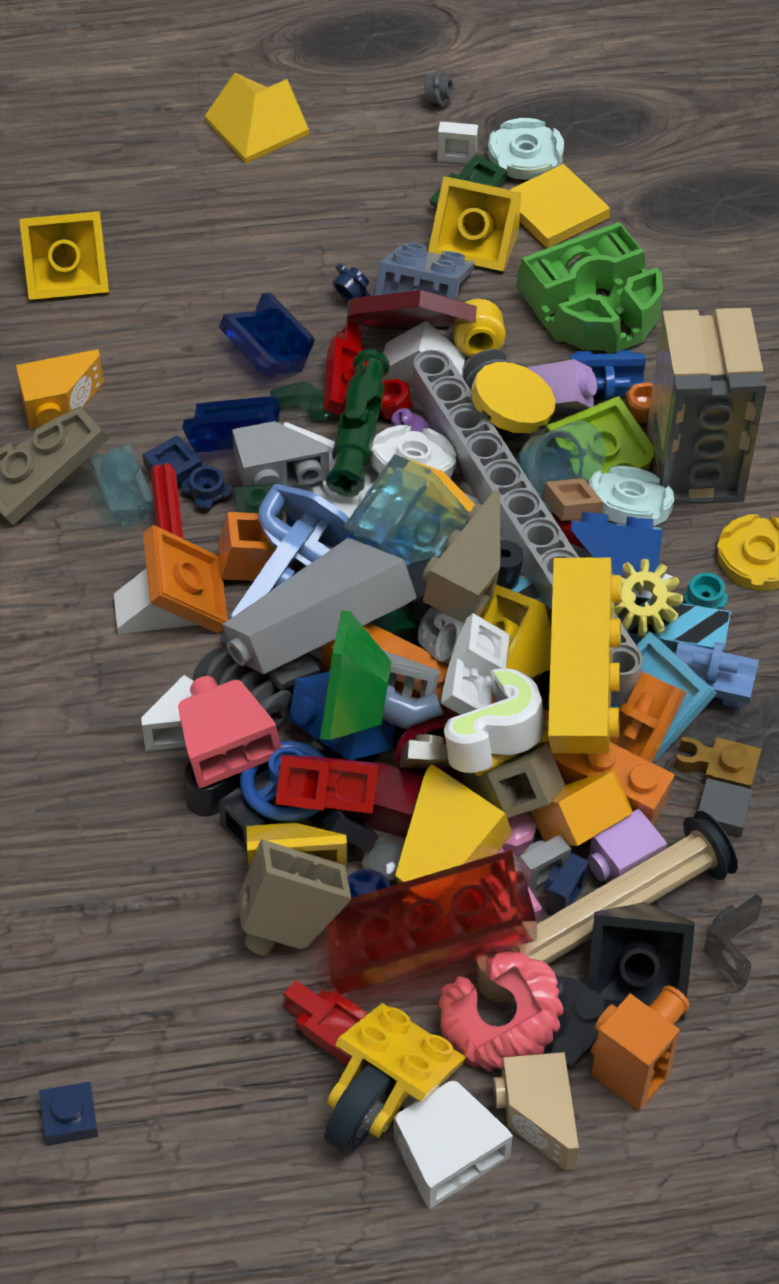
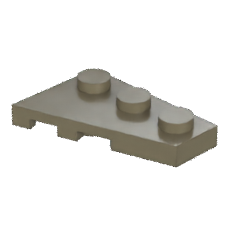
(45, 460)

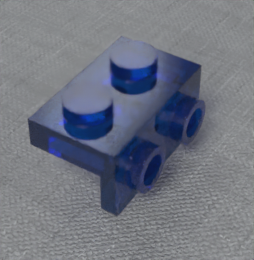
(269, 337)
(214, 421)

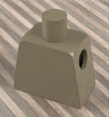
(289, 897)

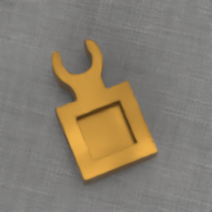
(725, 762)

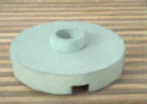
(526, 148)
(632, 493)

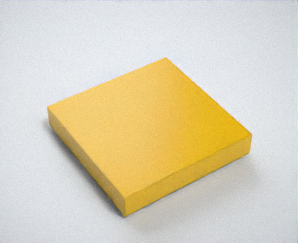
(559, 206)

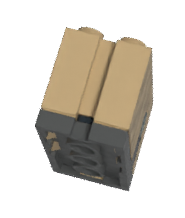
(706, 404)

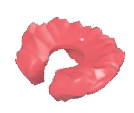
(526, 1034)

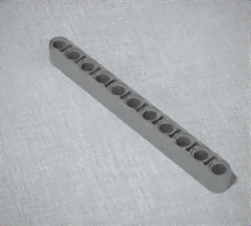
(490, 467)

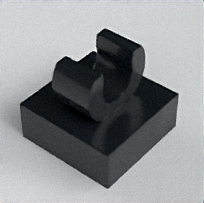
(357, 830)

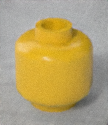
(485, 333)

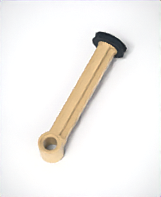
(702, 849)

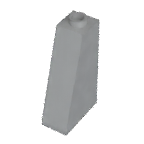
(309, 604)

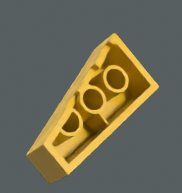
(583, 656)

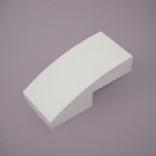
(476, 653)

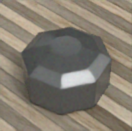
(383, 859)

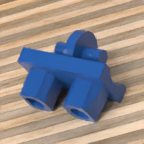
(614, 372)

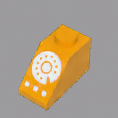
(58, 385)

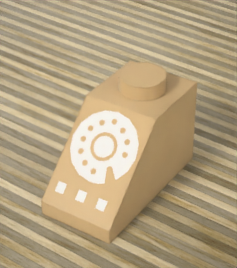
(539, 1104)

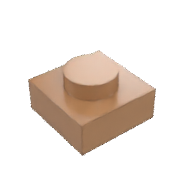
(571, 498)

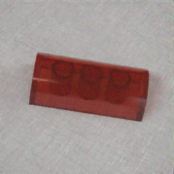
(430, 924)

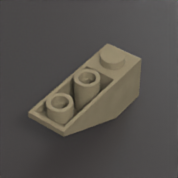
(469, 568)

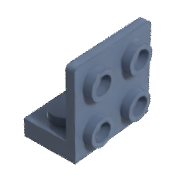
(416, 269)

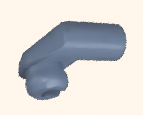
(409, 713)

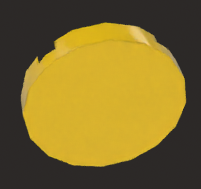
(513, 397)
(751, 552)

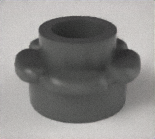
(438, 88)

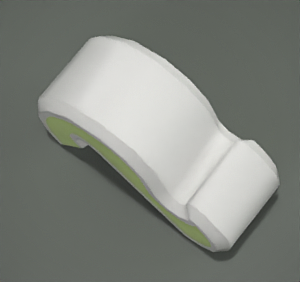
(500, 728)

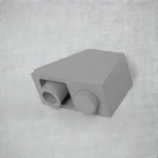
(278, 455)

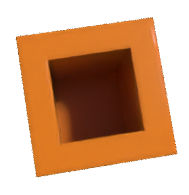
(243, 547)

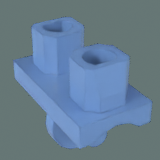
(726, 673)

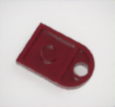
(409, 310)

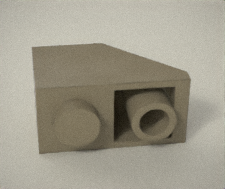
(521, 783)

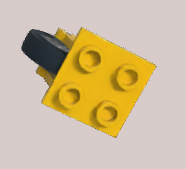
(402, 1063)

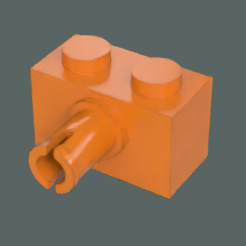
(638, 1045)

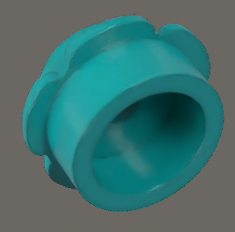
(706, 585)

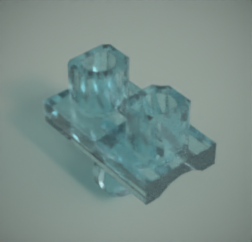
(122, 484)

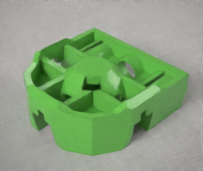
(570, 291)

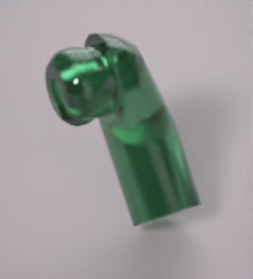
(304, 395)

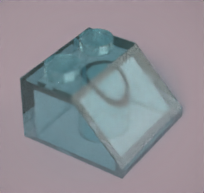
(407, 512)

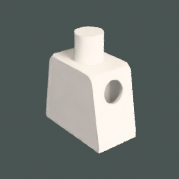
(449, 1141)

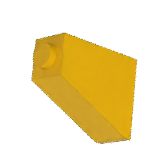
(449, 828)

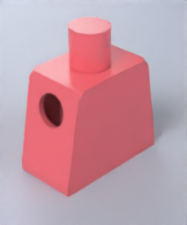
(225, 730)

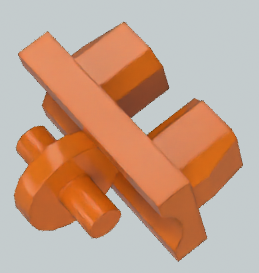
(647, 716)

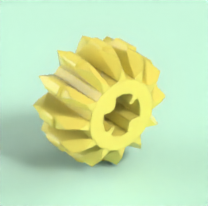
(661, 598)

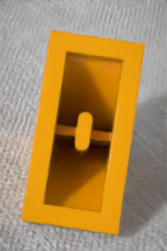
(584, 809)

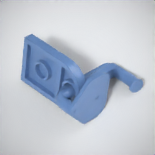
(314, 521)

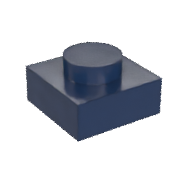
(177, 454)
(565, 884)
(68, 1113)

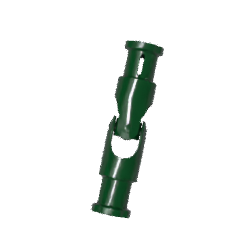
(358, 423)

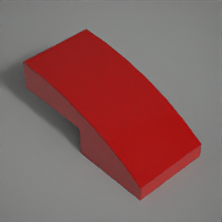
(327, 783)

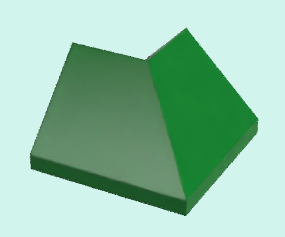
(355, 681)

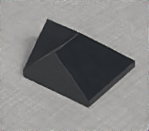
(639, 953)

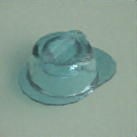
(563, 454)

